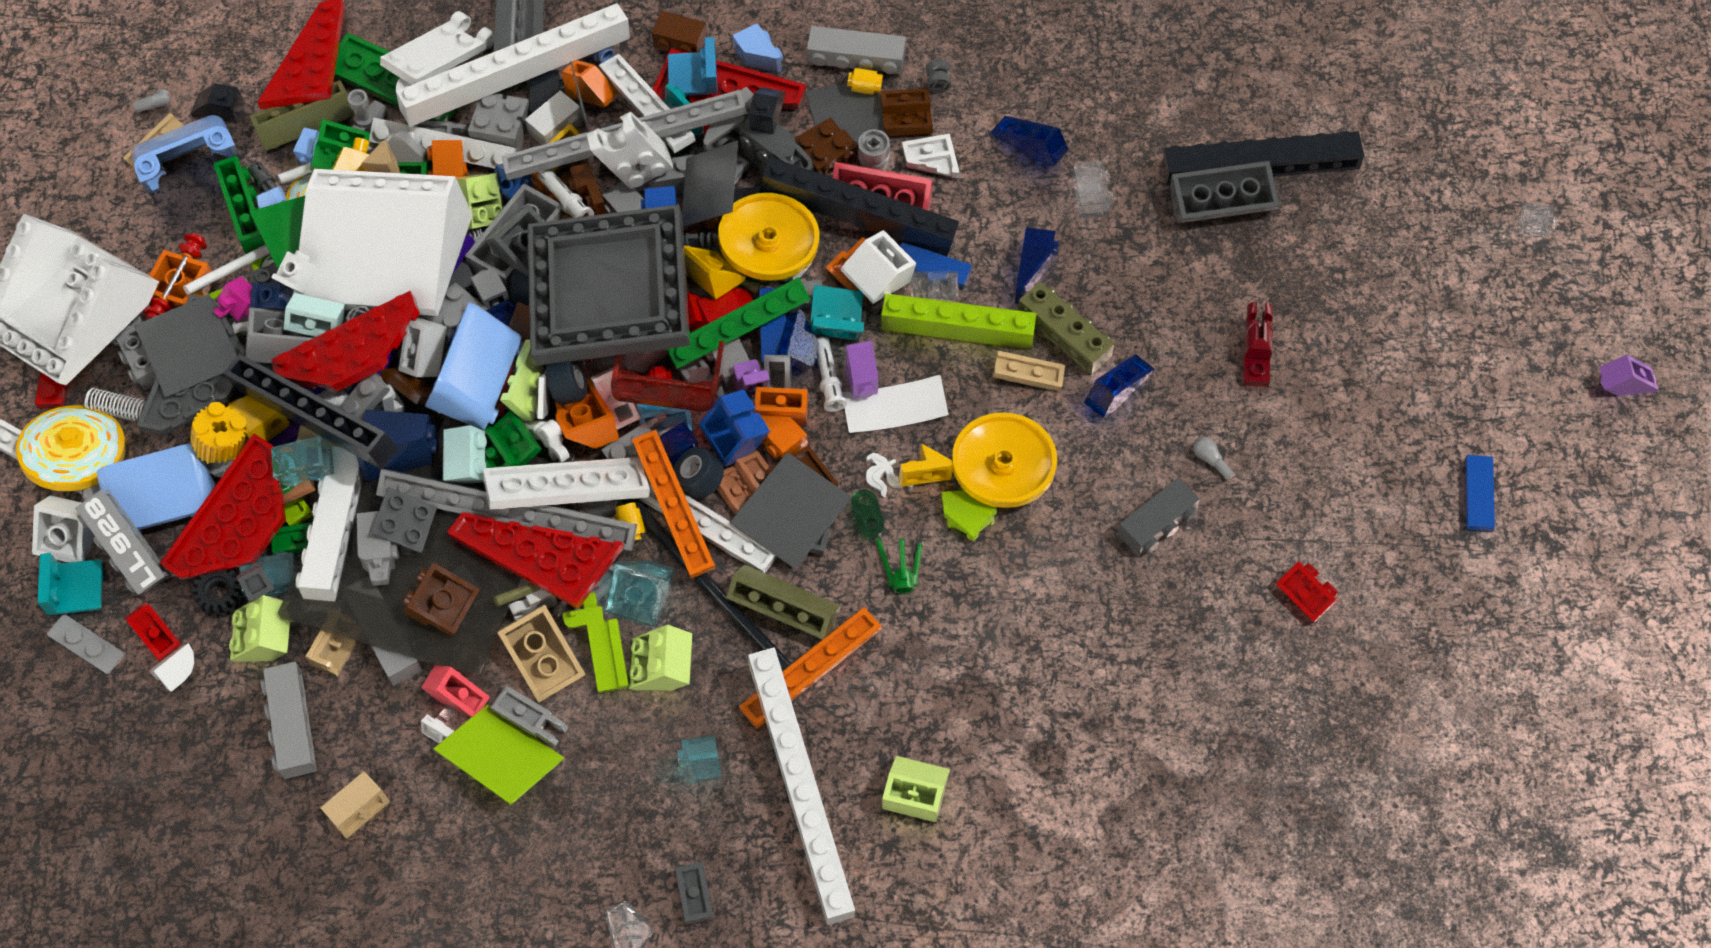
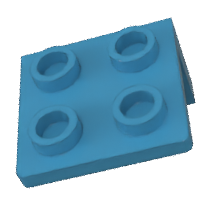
(695, 71)

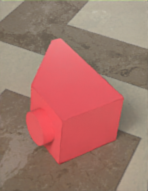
(455, 690)

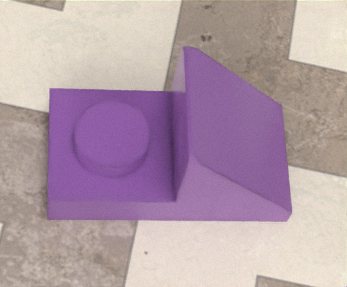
(749, 376)

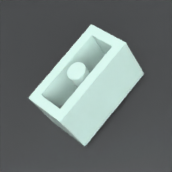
(312, 315)
(464, 455)

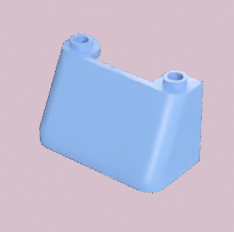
(152, 153)
(475, 368)
(159, 485)

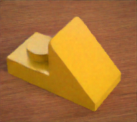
(930, 468)

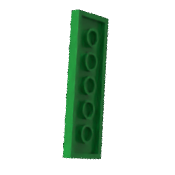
(360, 67)

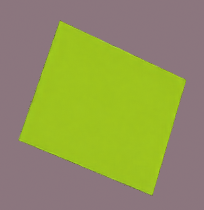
(499, 754)

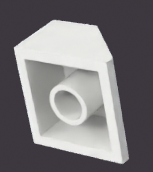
(59, 530)

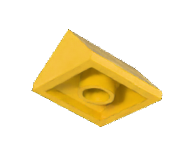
(711, 271)

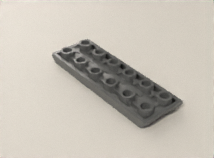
(517, 21)

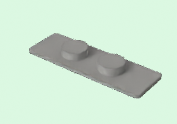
(85, 644)

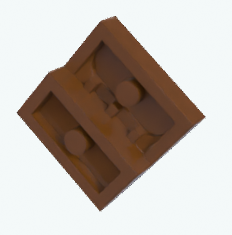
(906, 112)

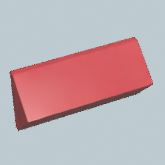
(898, 186)

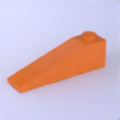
(587, 420)

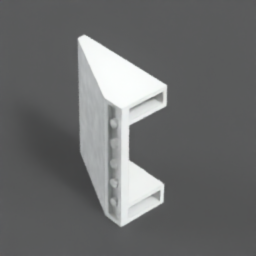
(382, 236)
(64, 298)

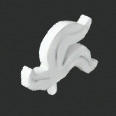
(874, 474)

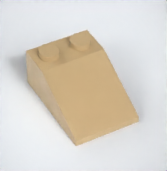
(541, 652)

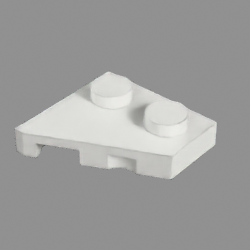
(932, 155)

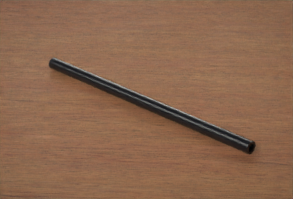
(710, 586)

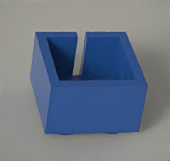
(734, 427)

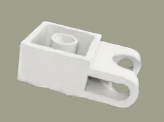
(632, 151)

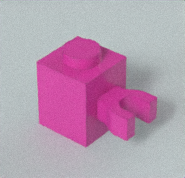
(235, 299)

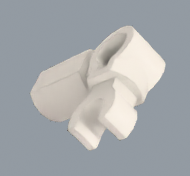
(551, 436)

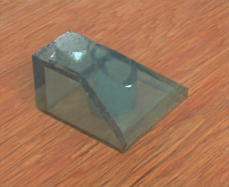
(639, 590)

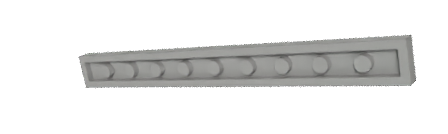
(662, 123)
(475, 501)

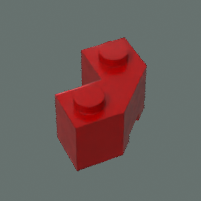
(715, 308)

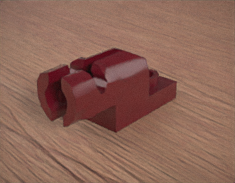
(1257, 346)

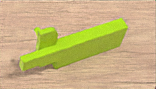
(604, 644)

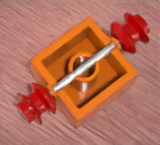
(174, 272)

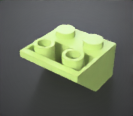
(482, 196)
(259, 631)
(661, 659)
(915, 789)

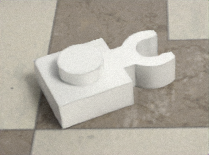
(533, 600)

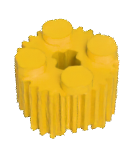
(218, 433)

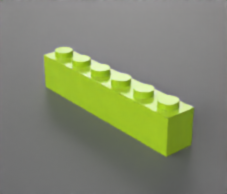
(958, 321)

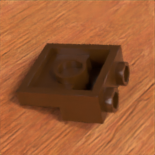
(827, 145)
(585, 186)
(440, 599)

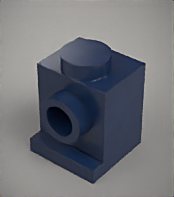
(270, 296)

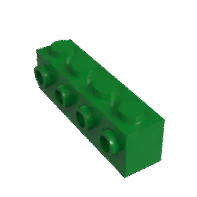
(240, 201)

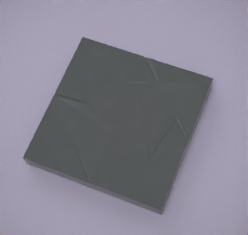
(607, 285)

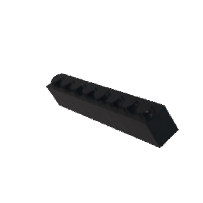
(1286, 155)
(860, 206)
(311, 411)

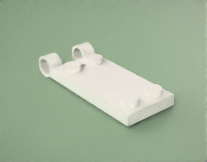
(437, 50)

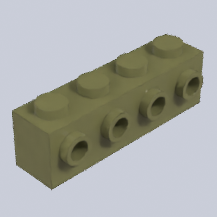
(285, 123)
(1067, 328)
(783, 601)

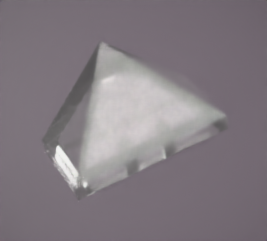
(628, 927)

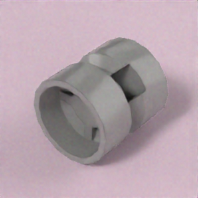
(874, 150)

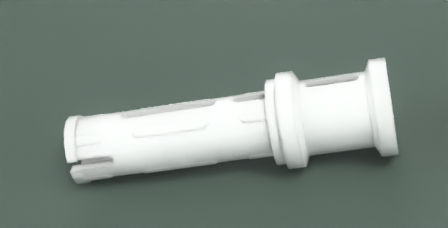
(570, 202)
(830, 383)

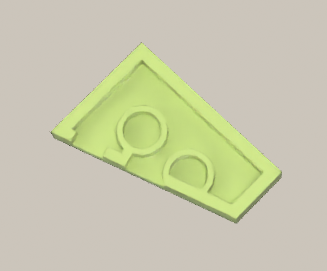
(524, 386)

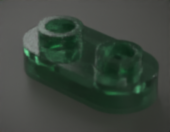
(867, 513)

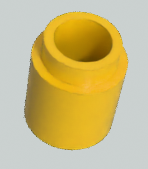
(865, 81)
(632, 514)

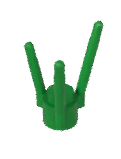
(903, 580)

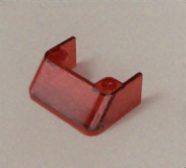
(632, 388)

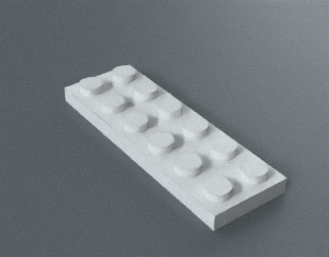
(565, 483)

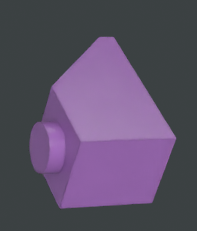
(861, 370)
(1627, 377)

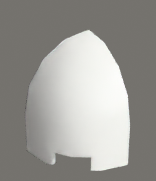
(175, 667)

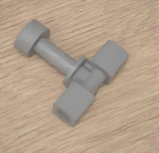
(359, 101)

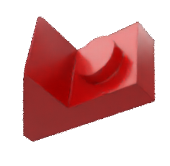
(152, 631)

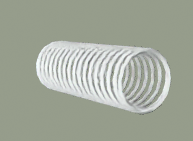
(113, 406)

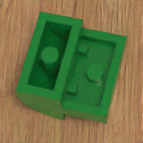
(330, 140)
(509, 443)

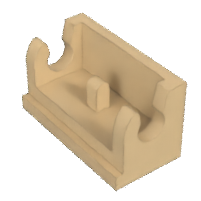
(330, 652)
(355, 804)

